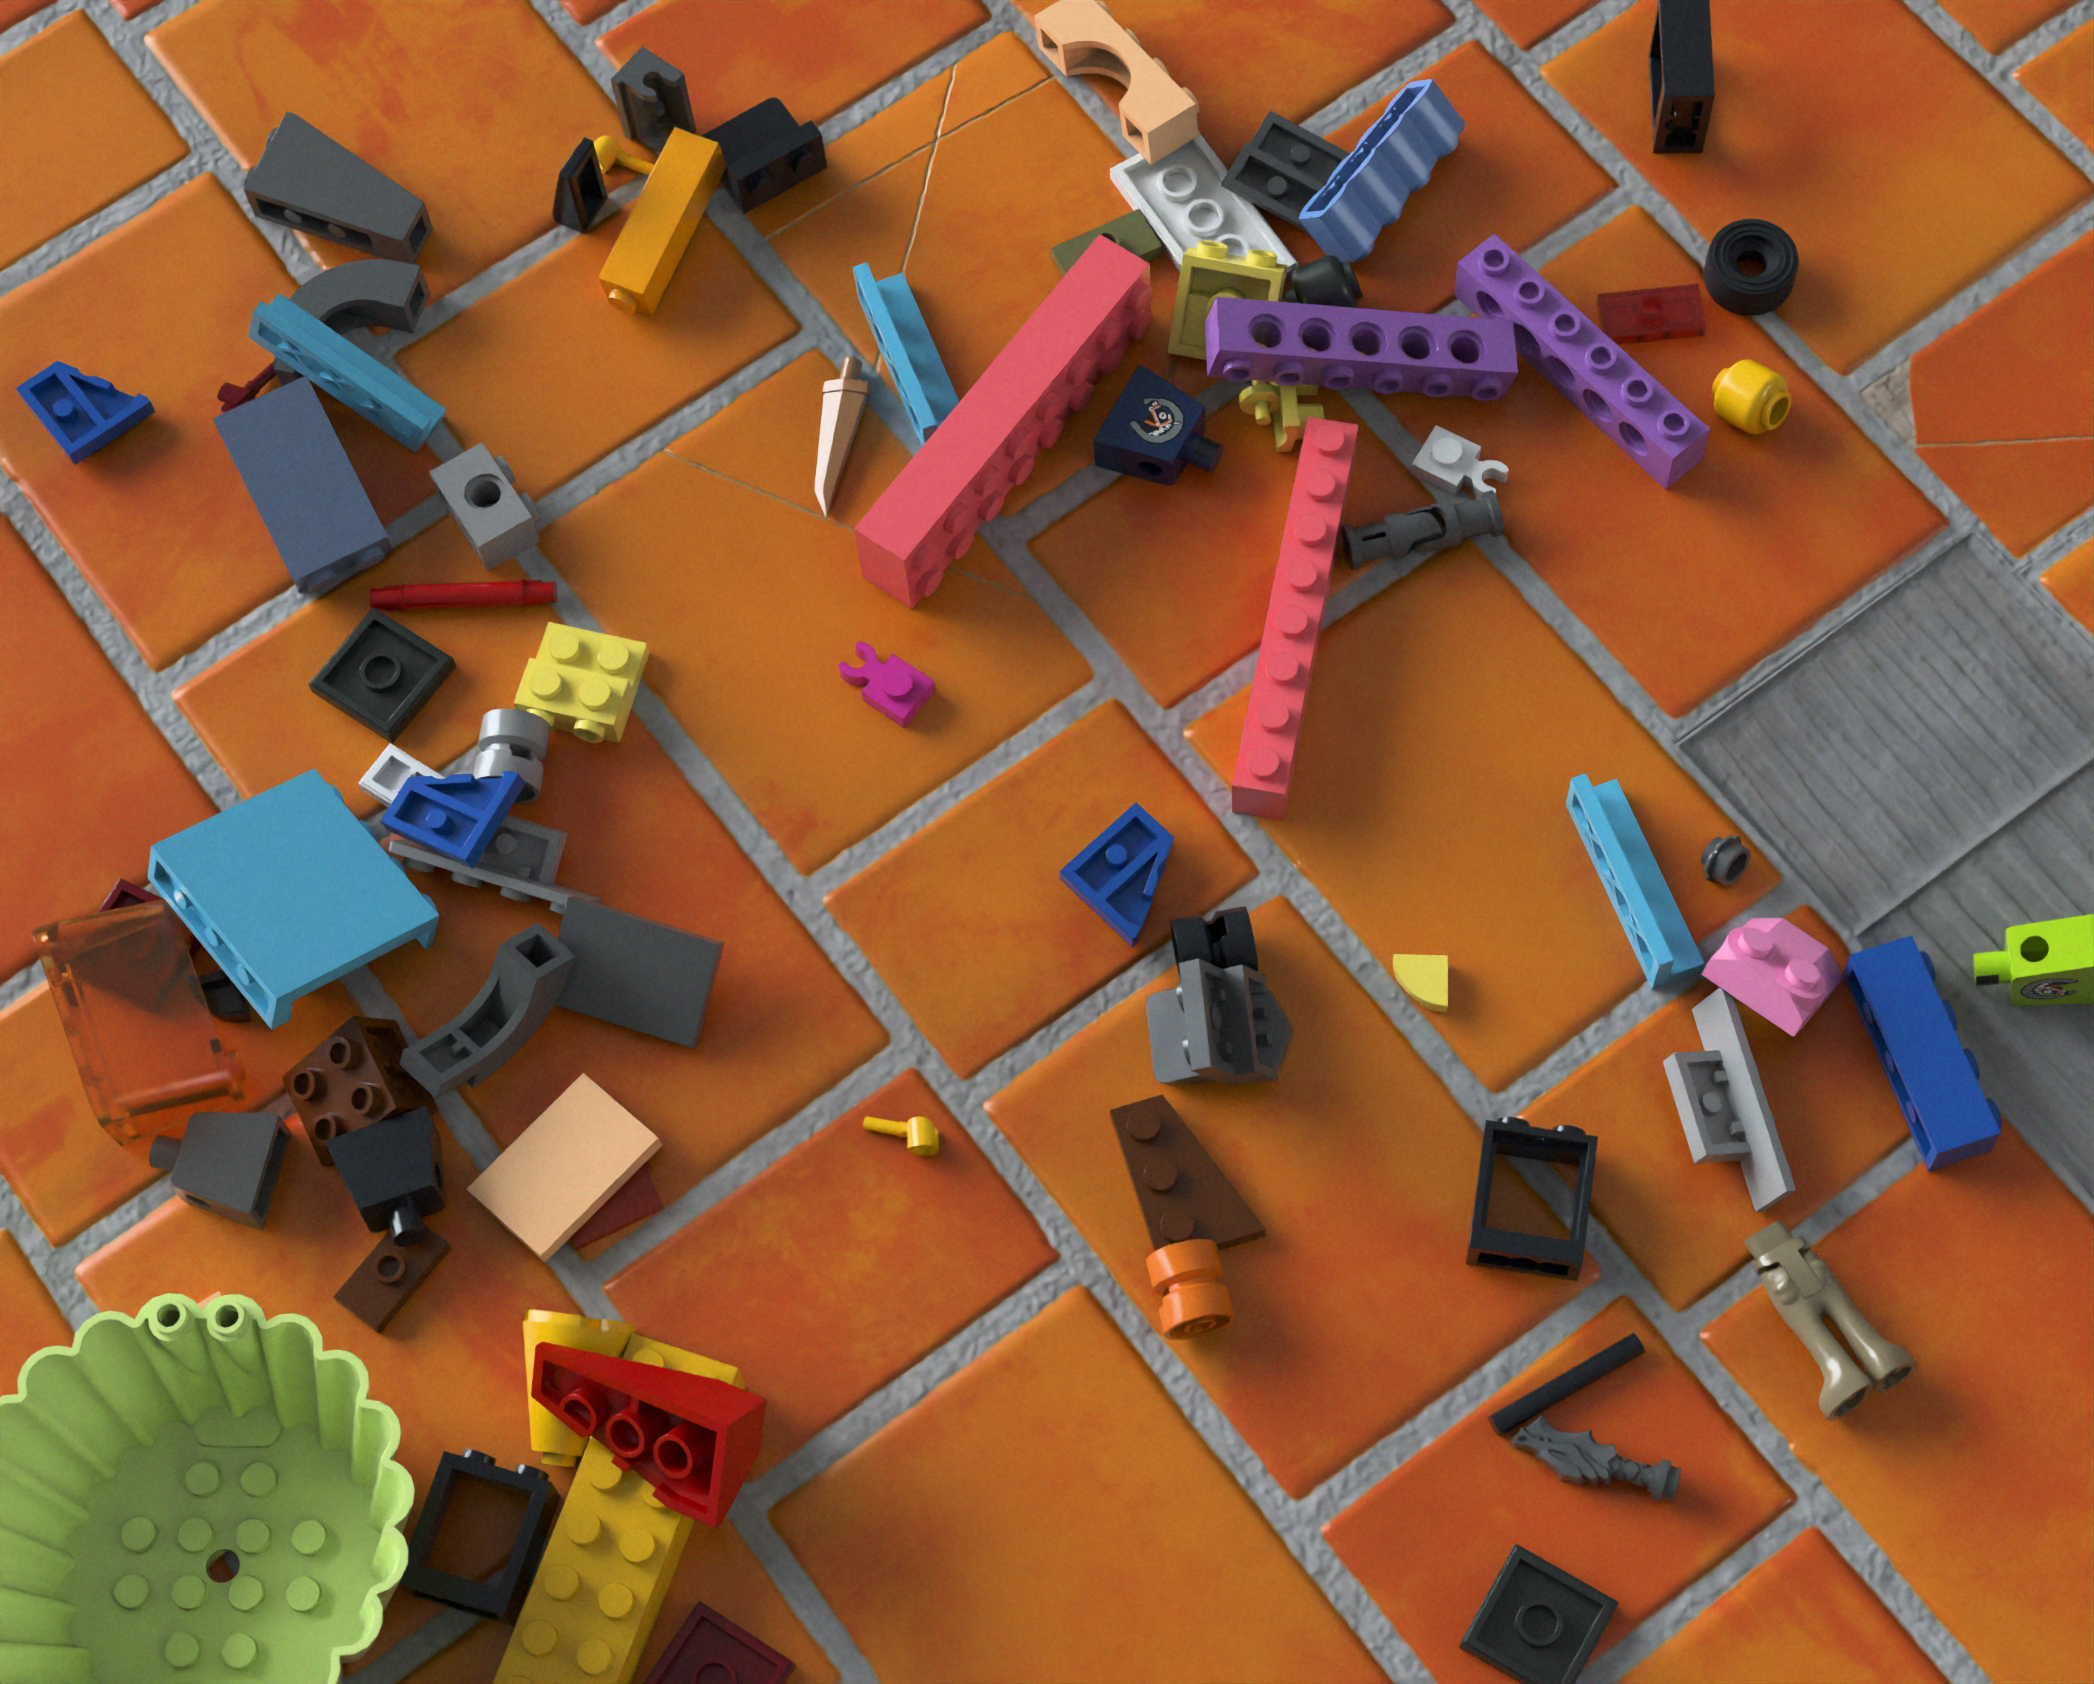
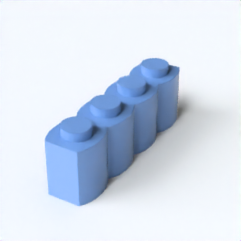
(1382, 171)

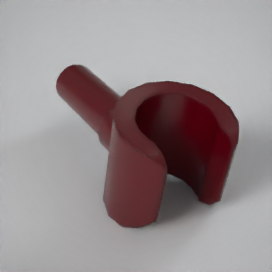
(236, 395)

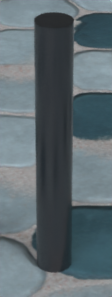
(1566, 1384)

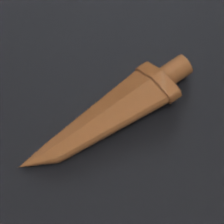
(841, 414)

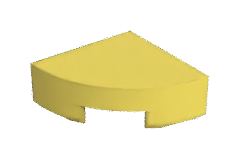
(1424, 979)

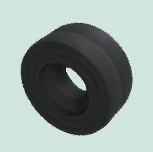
(1756, 241)

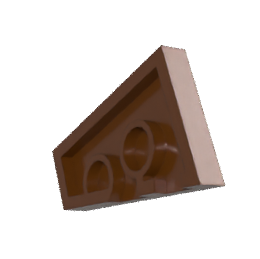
(1177, 1180)

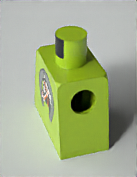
(2043, 962)

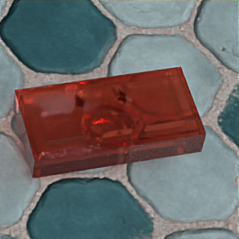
(1652, 314)

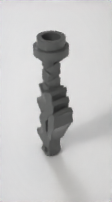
(1581, 1459)

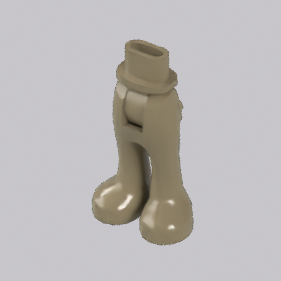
(1802, 1293)

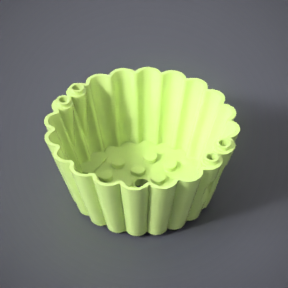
(162, 1455)

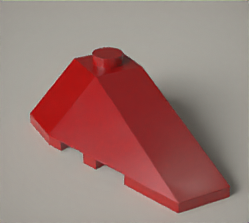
(670, 1426)

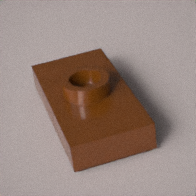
(390, 1278)

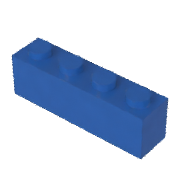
(1922, 1052)

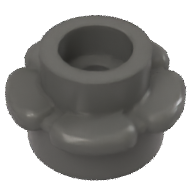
(1725, 859)

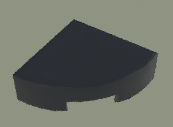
(224, 998)

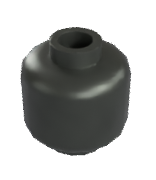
(1325, 283)

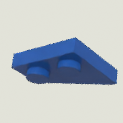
(81, 409)
(452, 813)
(1122, 871)

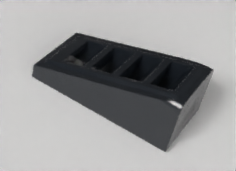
(579, 188)

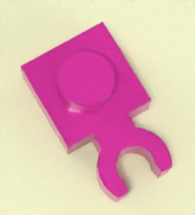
(891, 687)

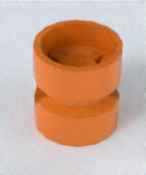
(1188, 1280)

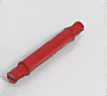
(463, 595)

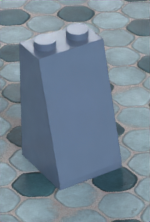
(303, 485)

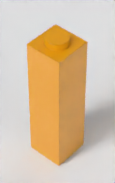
(662, 222)

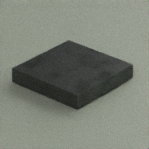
(382, 675)
(1538, 1622)

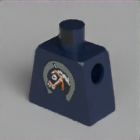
(1155, 432)

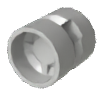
(514, 743)

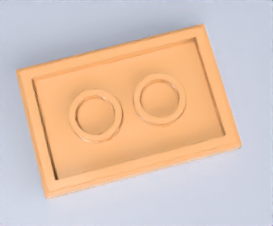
(564, 1167)

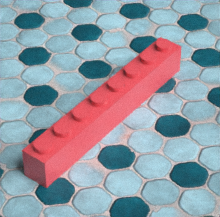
(1294, 619)

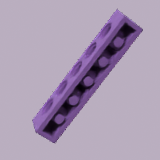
(1340, 332)
(1582, 362)

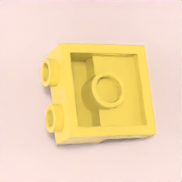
(1213, 273)
(583, 682)

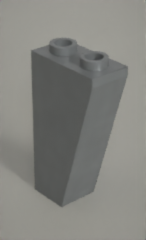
(334, 194)

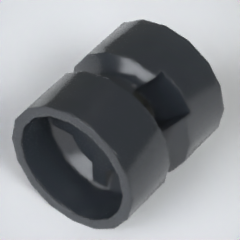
(1221, 942)

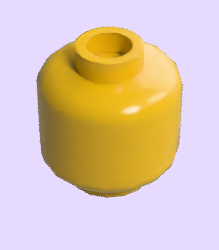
(1751, 397)

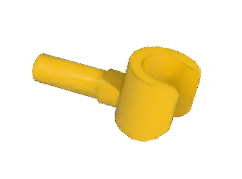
(610, 152)
(921, 1133)

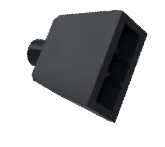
(394, 1173)

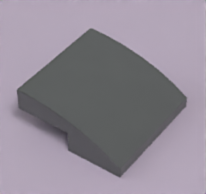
(1283, 168)

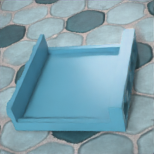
(289, 892)

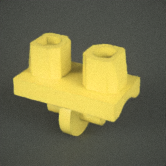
(1281, 401)

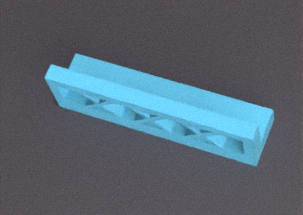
(906, 350)
(345, 371)
(1633, 881)

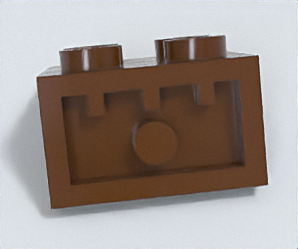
(354, 1082)

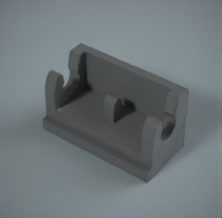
(651, 98)

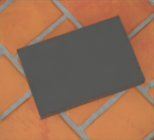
(638, 971)

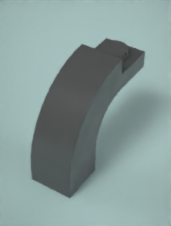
(361, 296)
(502, 1017)

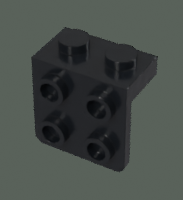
(767, 153)

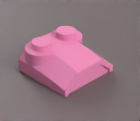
(1775, 971)

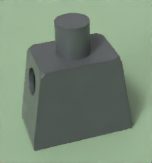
(226, 1163)

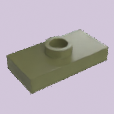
(1127, 231)

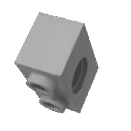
(492, 531)

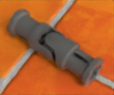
(1416, 531)

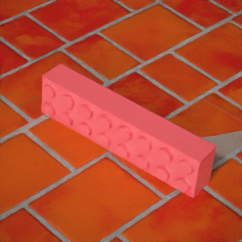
(1005, 422)

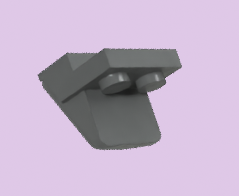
(1217, 1027)

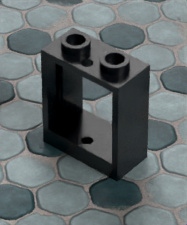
(1681, 76)
(1524, 1251)
(466, 1595)

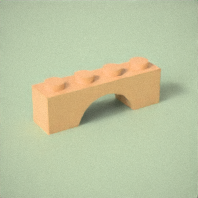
(1086, 39)

